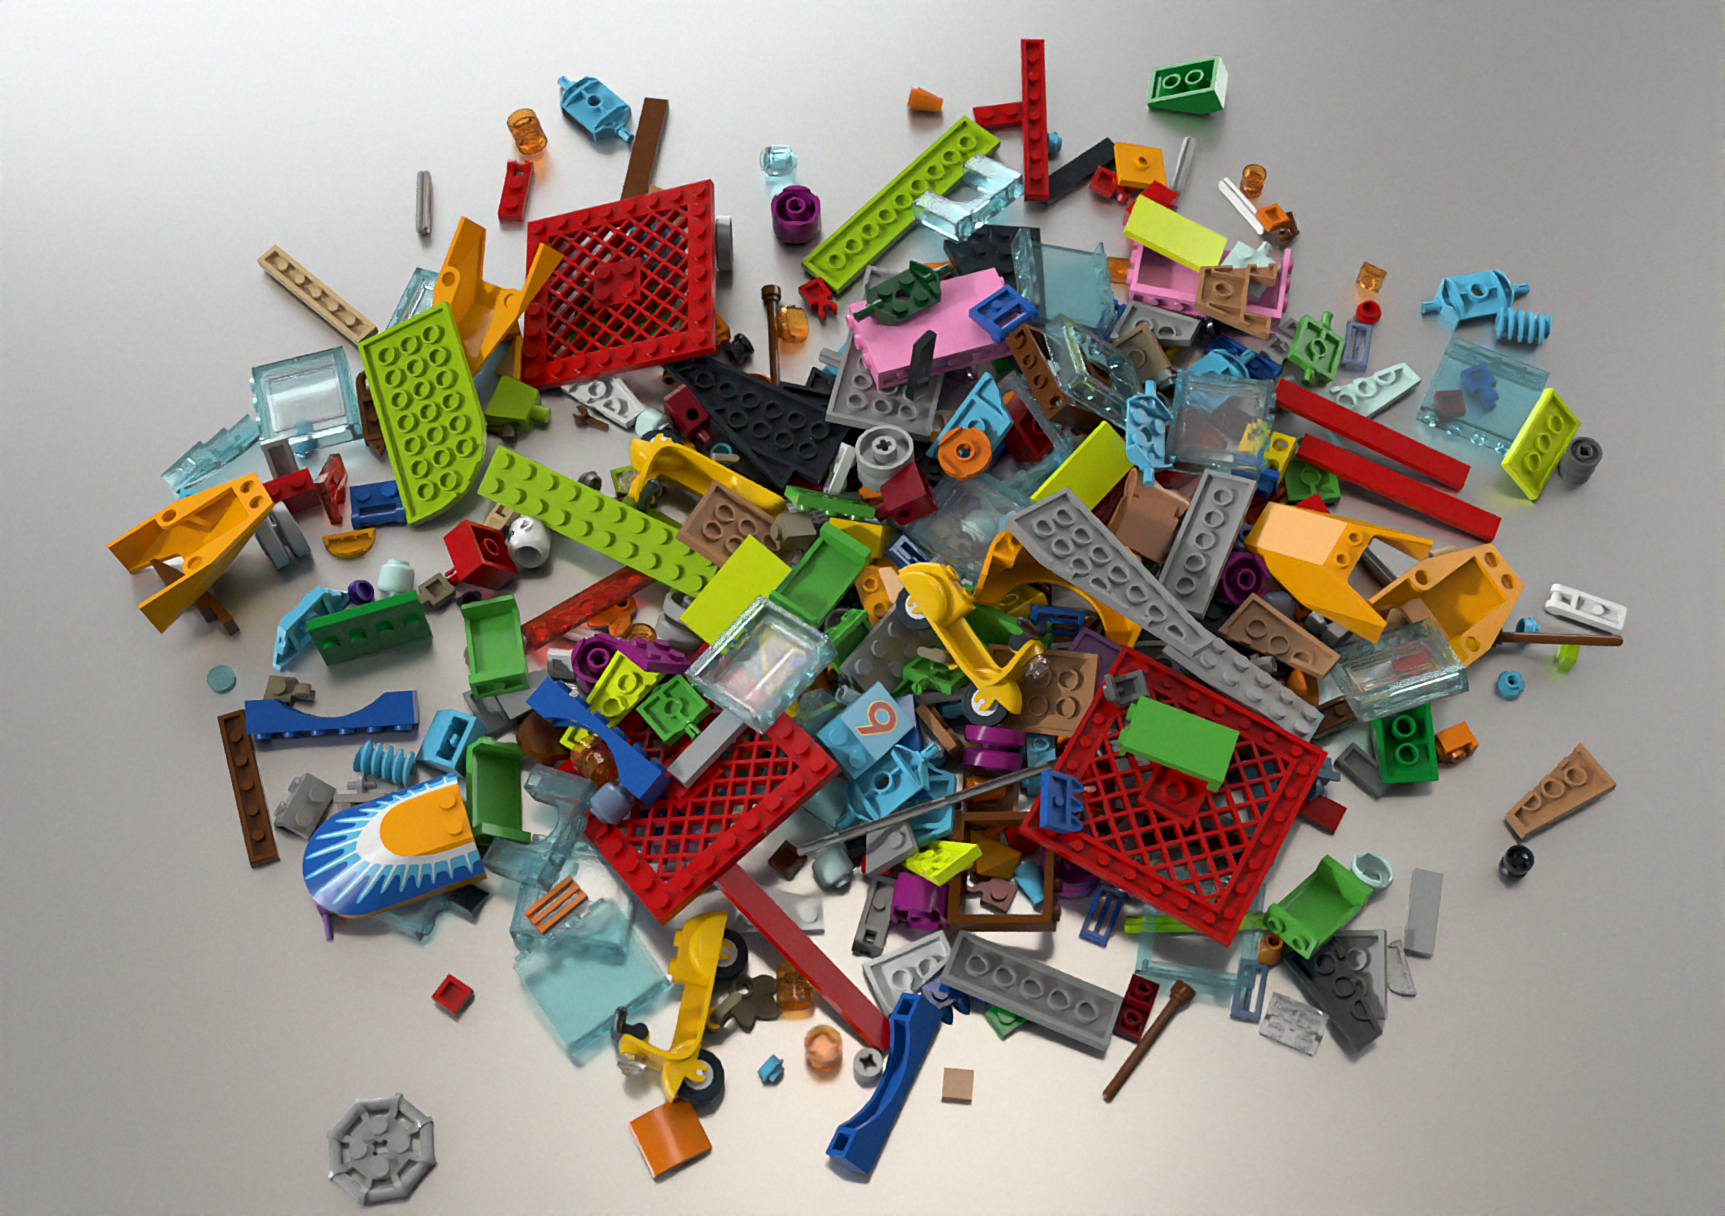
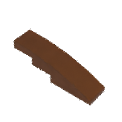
(206, 604)

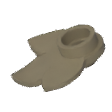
(757, 1001)

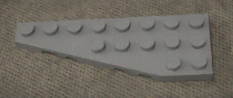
(1084, 552)

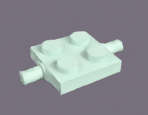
(1243, 255)

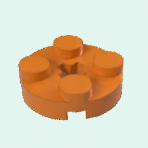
(967, 439)

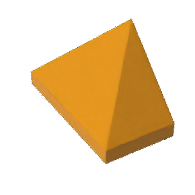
(512, 361)
(997, 858)

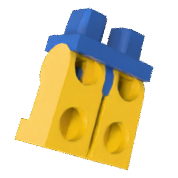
(1277, 463)

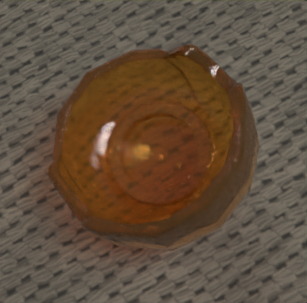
(791, 324)

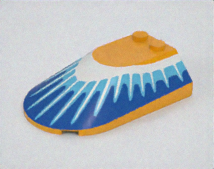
(393, 851)

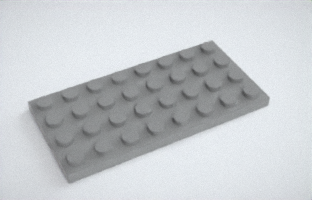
(860, 403)

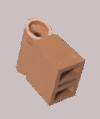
(1147, 517)

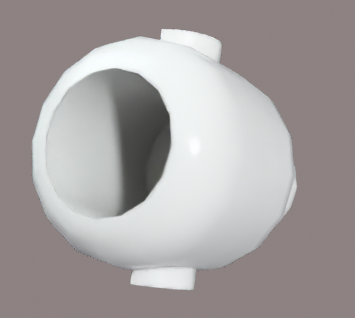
(528, 542)

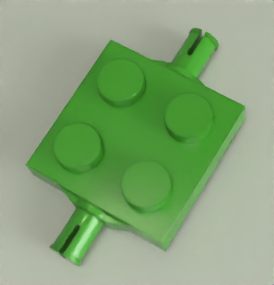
(1316, 348)
(1305, 480)
(934, 675)
(674, 710)

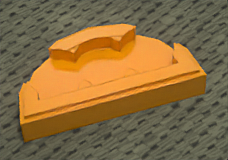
(350, 544)

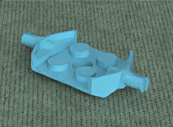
(604, 120)
(1458, 302)
(1223, 363)
(1147, 432)
(906, 776)

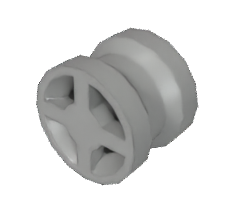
(866, 1071)

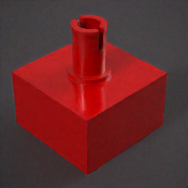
(1026, 437)
(478, 556)

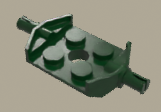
(917, 283)

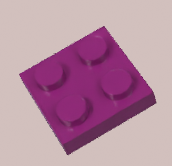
(654, 656)

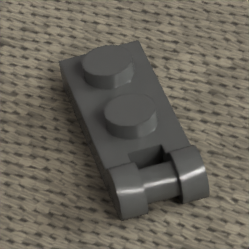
(875, 916)

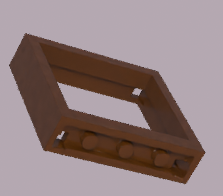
(1031, 354)
(1001, 922)

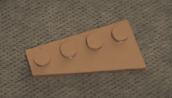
(1273, 634)
(1565, 790)

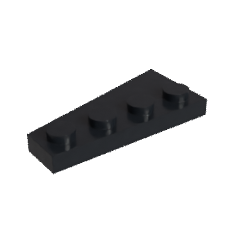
(1337, 991)

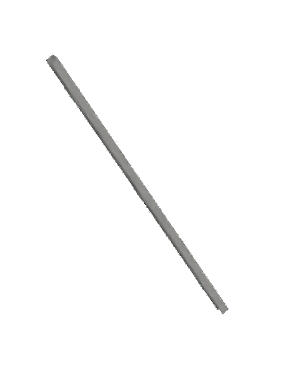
(924, 808)

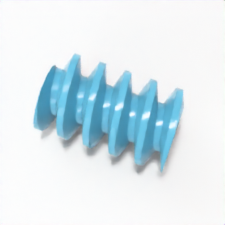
(1523, 325)
(386, 763)

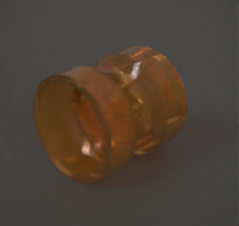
(1253, 180)

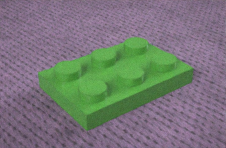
(829, 503)

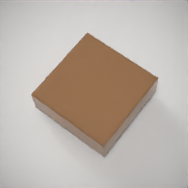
(957, 1084)

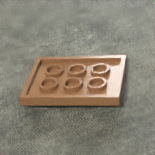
(724, 522)
(1056, 699)

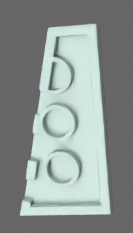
(1376, 392)

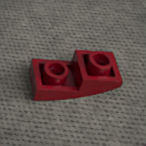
(1135, 1008)

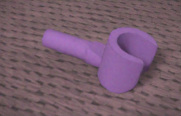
(327, 921)

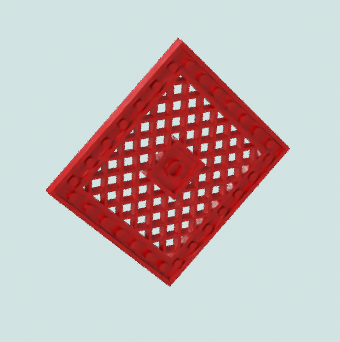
(622, 287)
(1177, 800)
(733, 842)

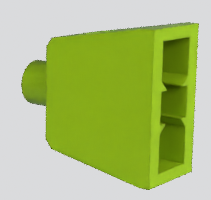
(515, 404)

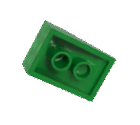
(1189, 86)
(1405, 746)

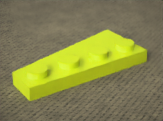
(615, 694)
(942, 860)

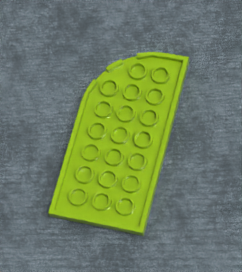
(426, 410)

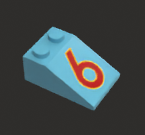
(864, 731)

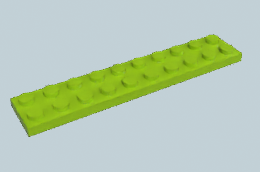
(891, 212)
(595, 521)

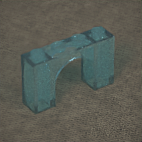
(960, 219)
(541, 862)

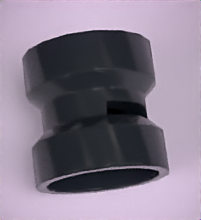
(1209, 328)
(1519, 857)

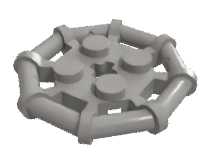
(363, 1148)

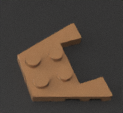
(1223, 295)

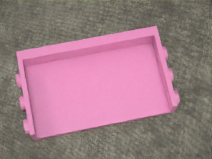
(1173, 286)
(958, 339)

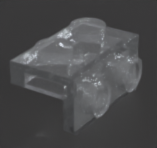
(1293, 1024)

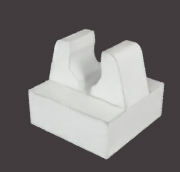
(559, 663)

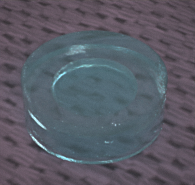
(221, 679)

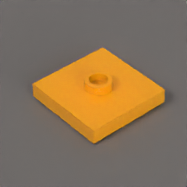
(1138, 165)

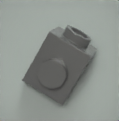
(1126, 688)

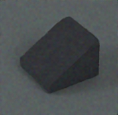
(468, 899)

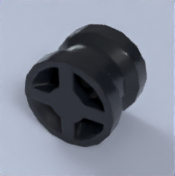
(738, 349)

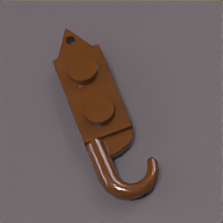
(370, 424)

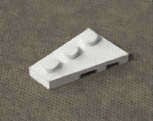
(608, 397)
(804, 911)
(906, 969)

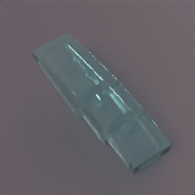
(212, 456)

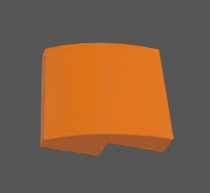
(669, 1136)

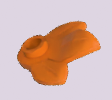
(615, 618)

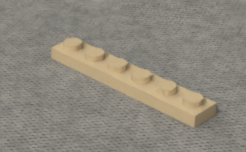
(317, 295)

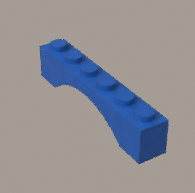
(274, 715)
(635, 772)
(861, 1137)

